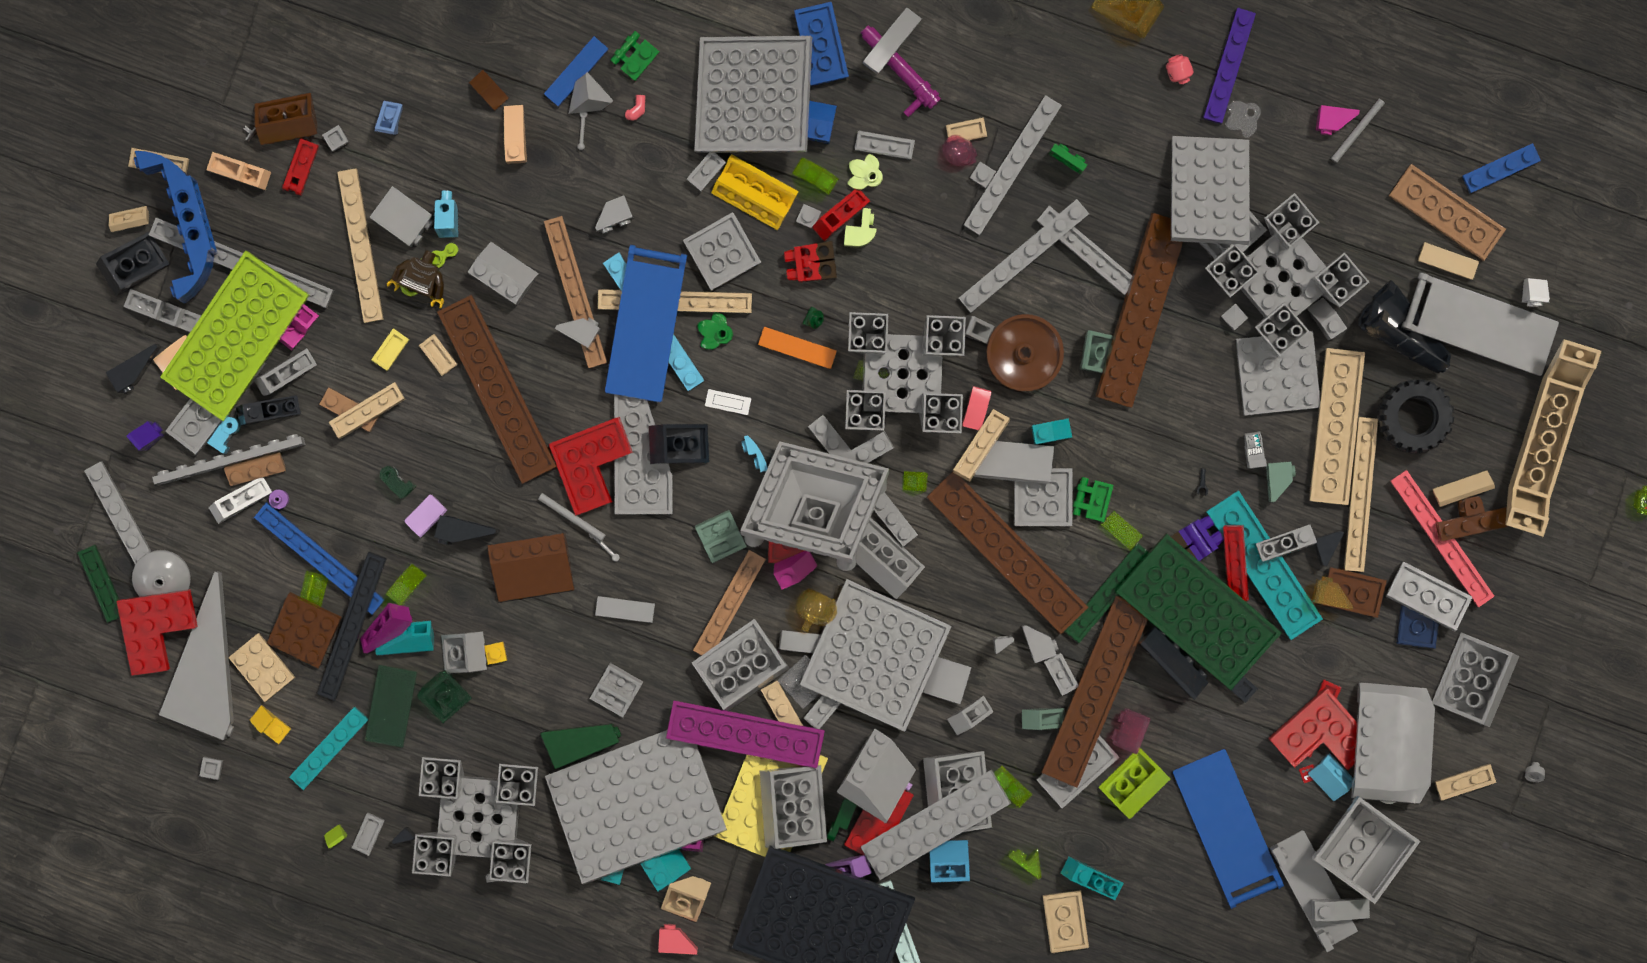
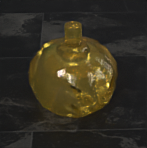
(815, 608)

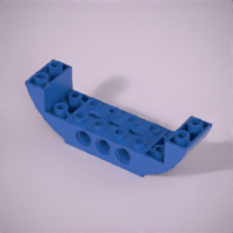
(203, 248)

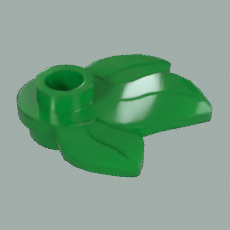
(712, 329)

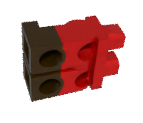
(806, 264)

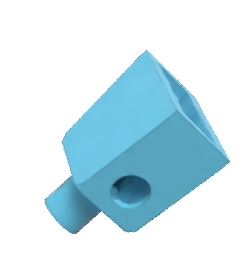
(446, 222)

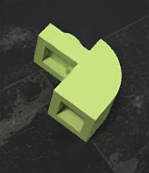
(861, 235)

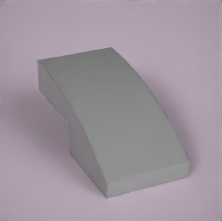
(798, 641)

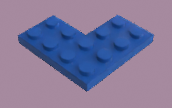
(827, 52)

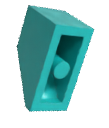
(1051, 431)

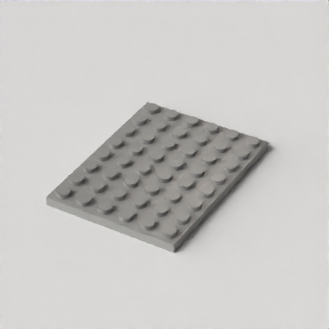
(634, 805)

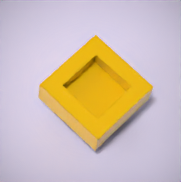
(495, 653)

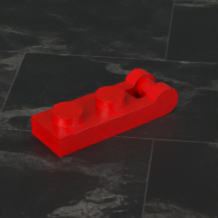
(300, 166)

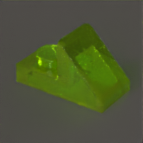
(1032, 865)

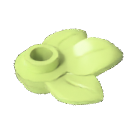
(863, 170)

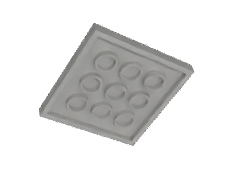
(1277, 382)

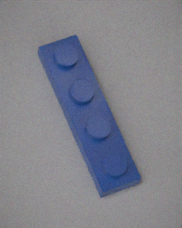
(1501, 168)

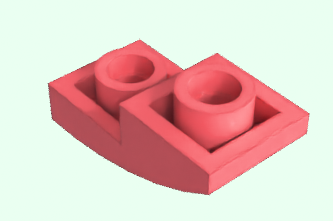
(976, 408)

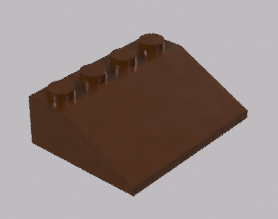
(531, 567)

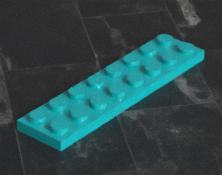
(1272, 577)

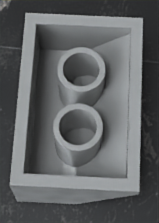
(503, 273)

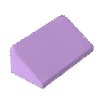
(425, 515)

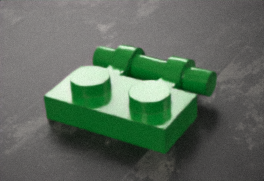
(639, 60)
(1098, 500)

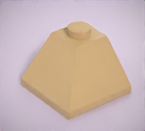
(686, 897)

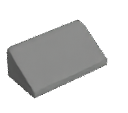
(1001, 643)

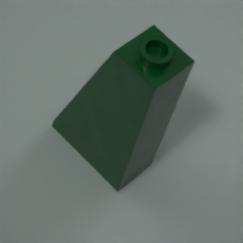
(577, 742)

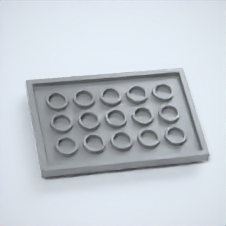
(1210, 190)

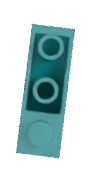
(416, 638)
(1091, 878)

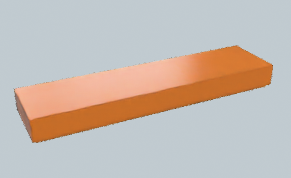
(797, 347)

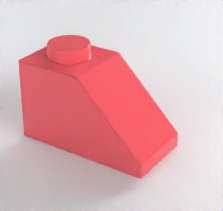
(675, 941)

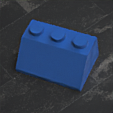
(820, 121)

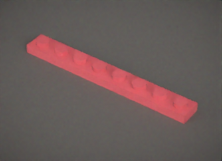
(1448, 549)

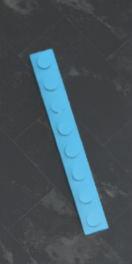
(678, 357)

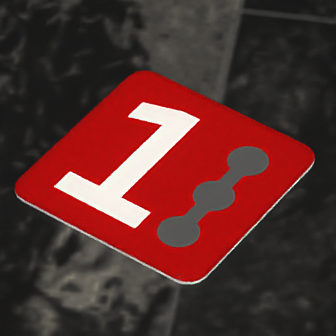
(1304, 773)

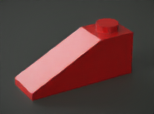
(840, 214)

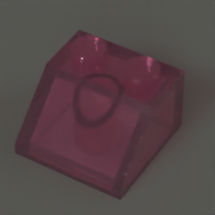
(1130, 730)

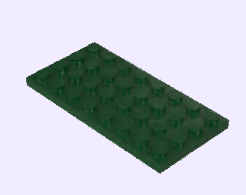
(1198, 611)

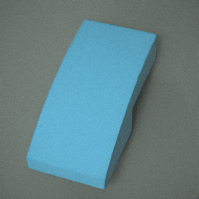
(751, 447)

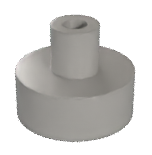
(1535, 773)

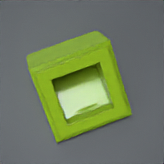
(335, 836)

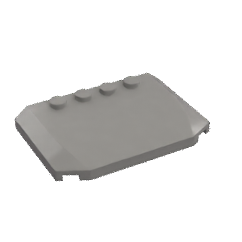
(1393, 743)

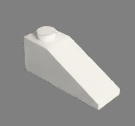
(239, 499)

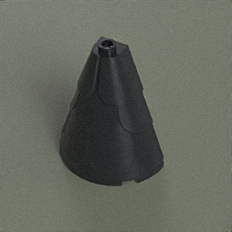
(1384, 321)

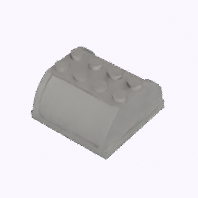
(1366, 849)

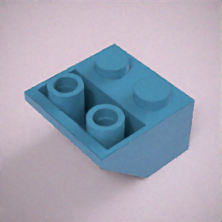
(950, 862)

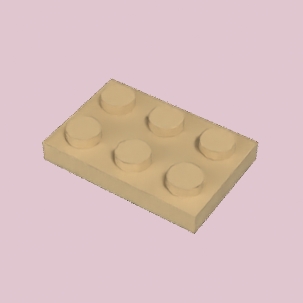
(261, 667)

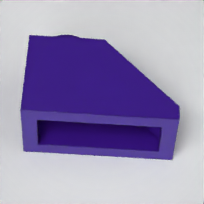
(146, 435)

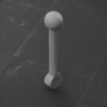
(583, 115)
(615, 557)

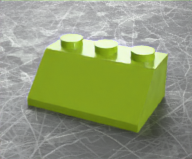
(1134, 783)

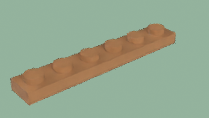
(730, 602)

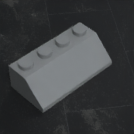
(887, 560)

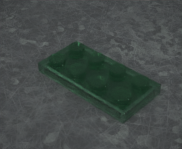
(391, 706)

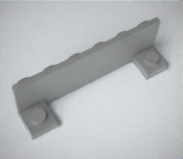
(1310, 882)

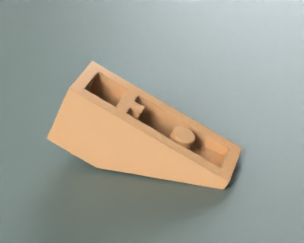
(514, 134)

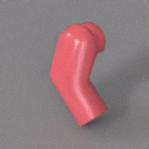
(638, 110)

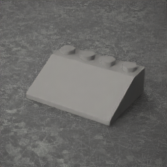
(740, 665)
(1475, 679)
(962, 770)
(877, 776)
(793, 806)

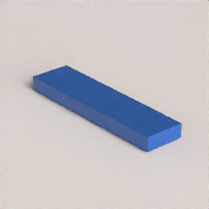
(577, 68)

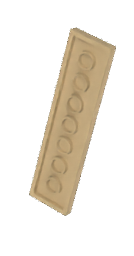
(1337, 426)

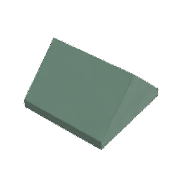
(1095, 351)

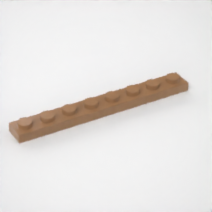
(573, 284)

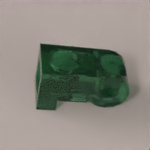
(391, 478)

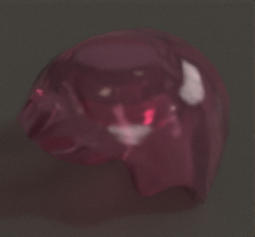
(959, 151)

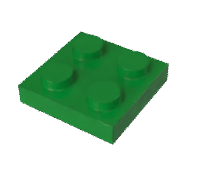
(1074, 162)

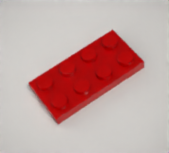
(869, 827)

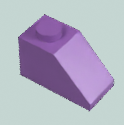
(853, 865)

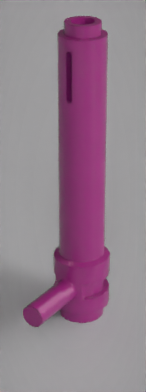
(921, 88)

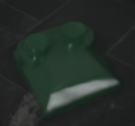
(443, 695)

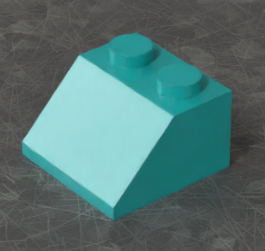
(666, 868)

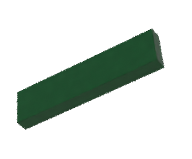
(100, 582)

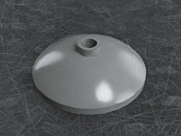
(163, 566)

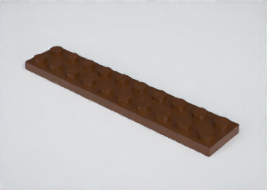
(1140, 313)
(497, 389)
(1007, 552)
(1095, 693)

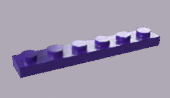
(1229, 65)

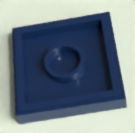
(1416, 629)

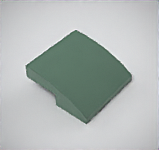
(720, 536)

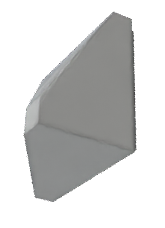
(1234, 317)

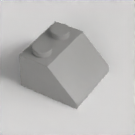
(464, 652)

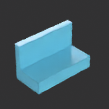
(1331, 777)

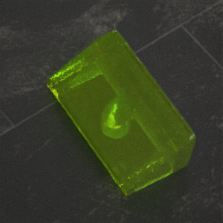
(314, 587)

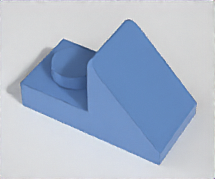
(389, 118)

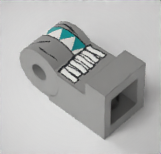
(1254, 450)

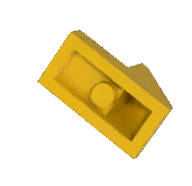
(270, 724)

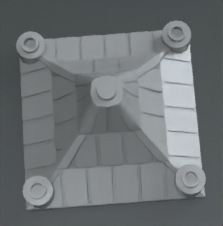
(815, 503)

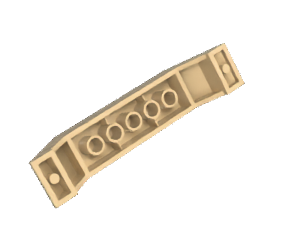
(1548, 436)

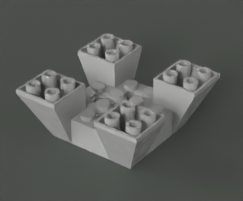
(1280, 309)
(940, 338)
(437, 851)

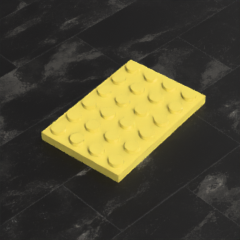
(744, 808)

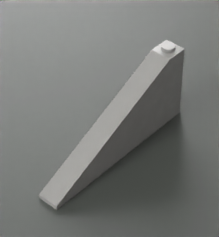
(202, 683)

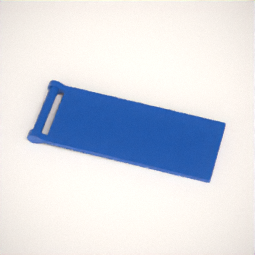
(645, 326)
(1226, 826)

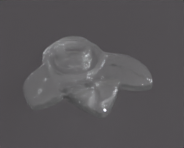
(1241, 119)

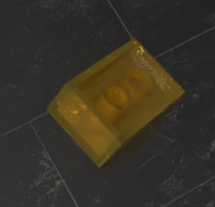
(1132, 15)

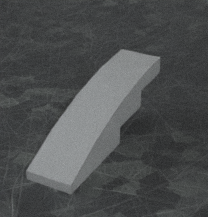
(892, 41)
(161, 310)

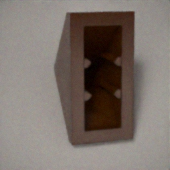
(489, 90)

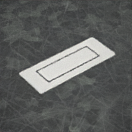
(728, 402)

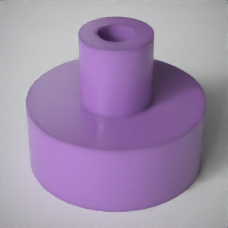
(283, 499)

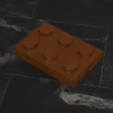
(1361, 590)

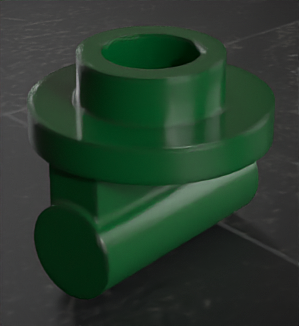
(814, 318)

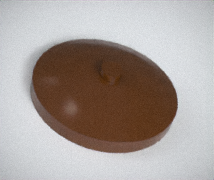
(1025, 352)

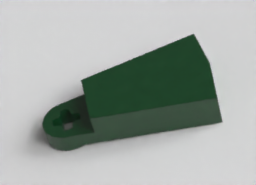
(843, 818)

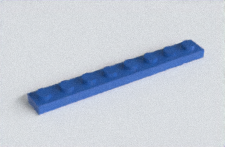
(312, 552)

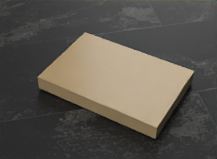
(1065, 921)

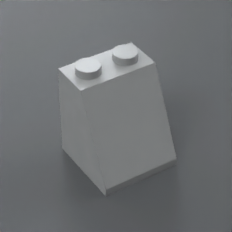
(402, 217)

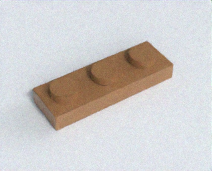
(340, 404)
(255, 468)

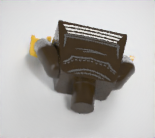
(420, 277)

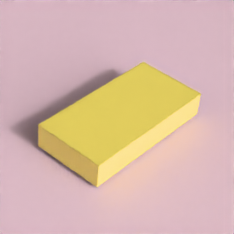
(390, 349)

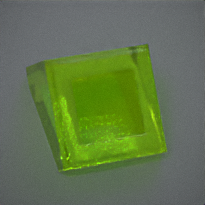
(915, 481)

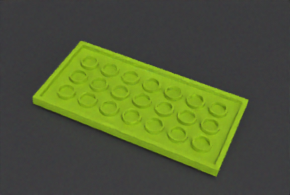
(235, 335)

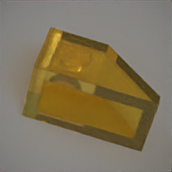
(1330, 594)

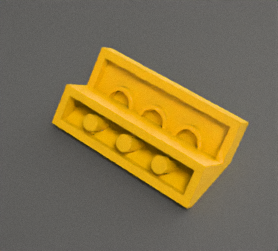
(754, 192)

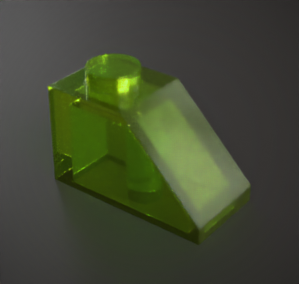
(815, 175)
(406, 585)
(1012, 787)

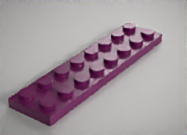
(745, 734)

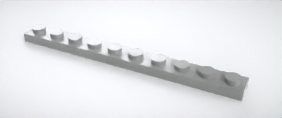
(229, 257)

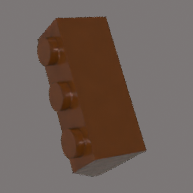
(285, 119)

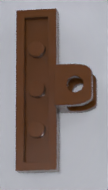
(1471, 520)

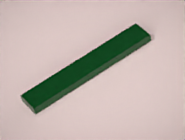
(1105, 595)

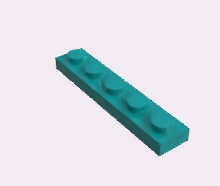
(329, 748)

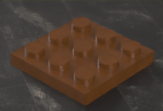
(304, 630)

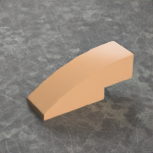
(238, 171)

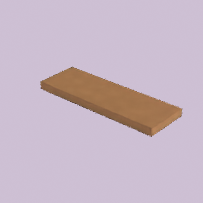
(1447, 212)

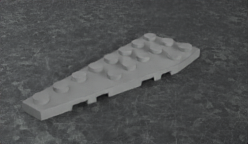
(638, 484)

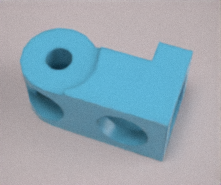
(223, 434)

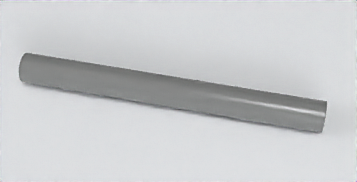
(1357, 131)
(570, 516)

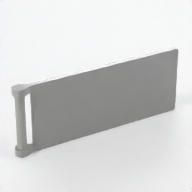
(1482, 325)

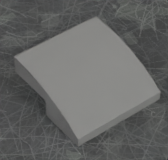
(947, 680)
(616, 690)

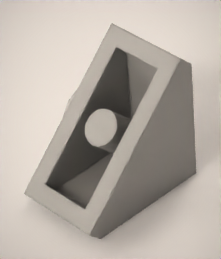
(588, 96)

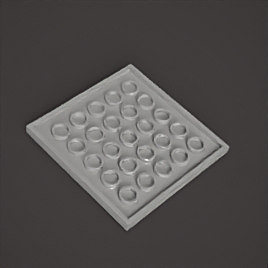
(753, 94)
(875, 655)

